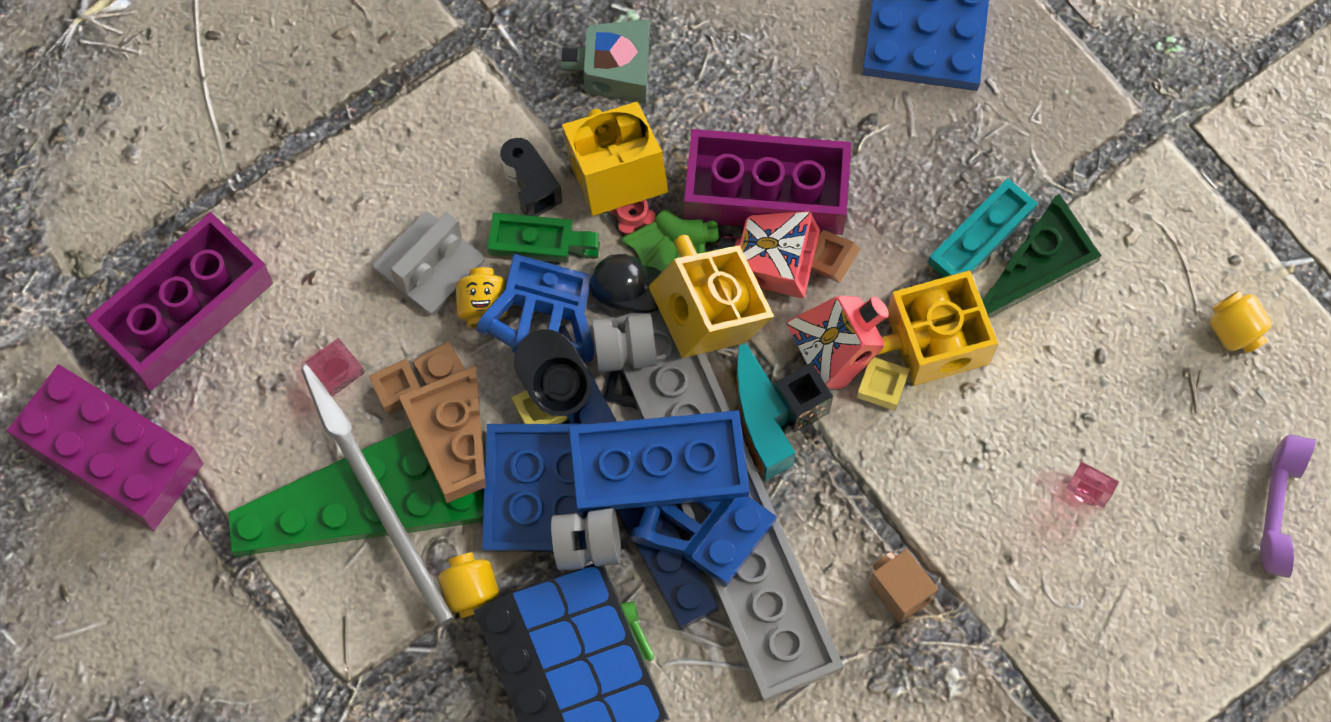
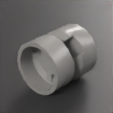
(624, 342)
(601, 538)

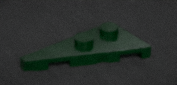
(1049, 255)

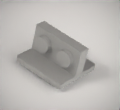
(429, 261)

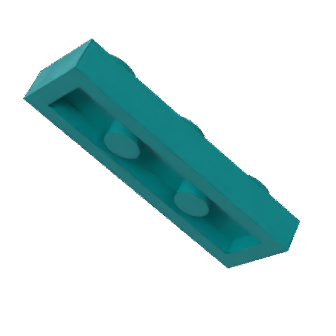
(983, 230)

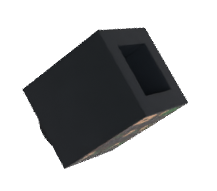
(804, 396)

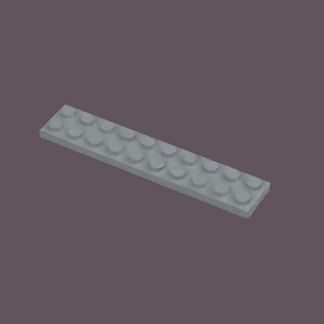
(768, 597)

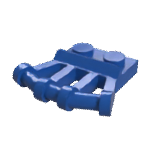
(546, 290)
(717, 544)

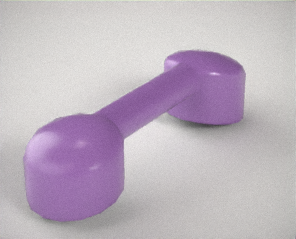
(1288, 460)

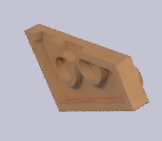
(449, 431)

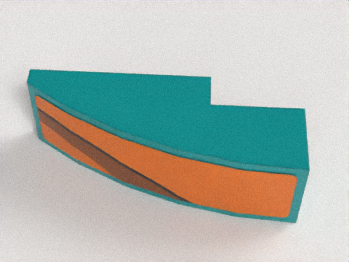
(762, 416)

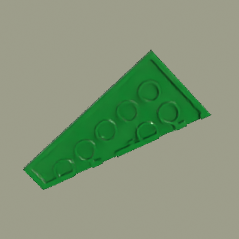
(335, 509)

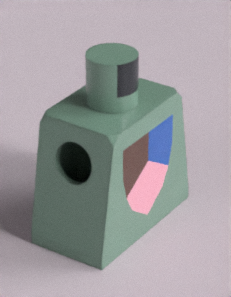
(613, 60)

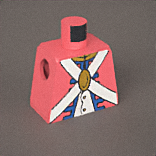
(779, 250)
(840, 337)

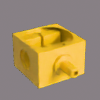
(615, 158)
(709, 299)
(940, 328)

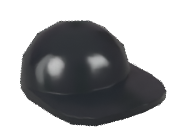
(624, 283)
(552, 372)

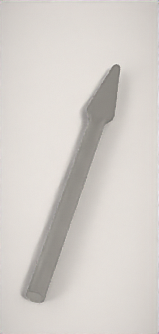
(338, 427)

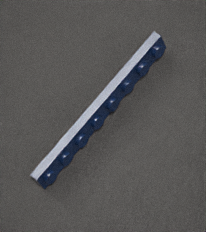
(672, 573)

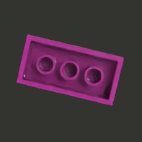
(766, 174)
(180, 301)
(106, 447)

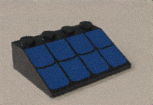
(570, 652)

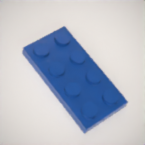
(658, 461)

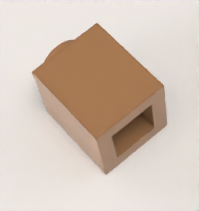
(902, 584)

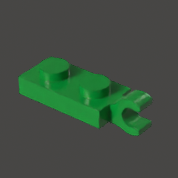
(539, 238)

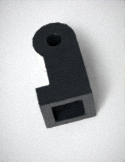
(527, 168)

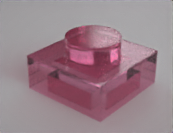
(335, 367)
(1092, 485)

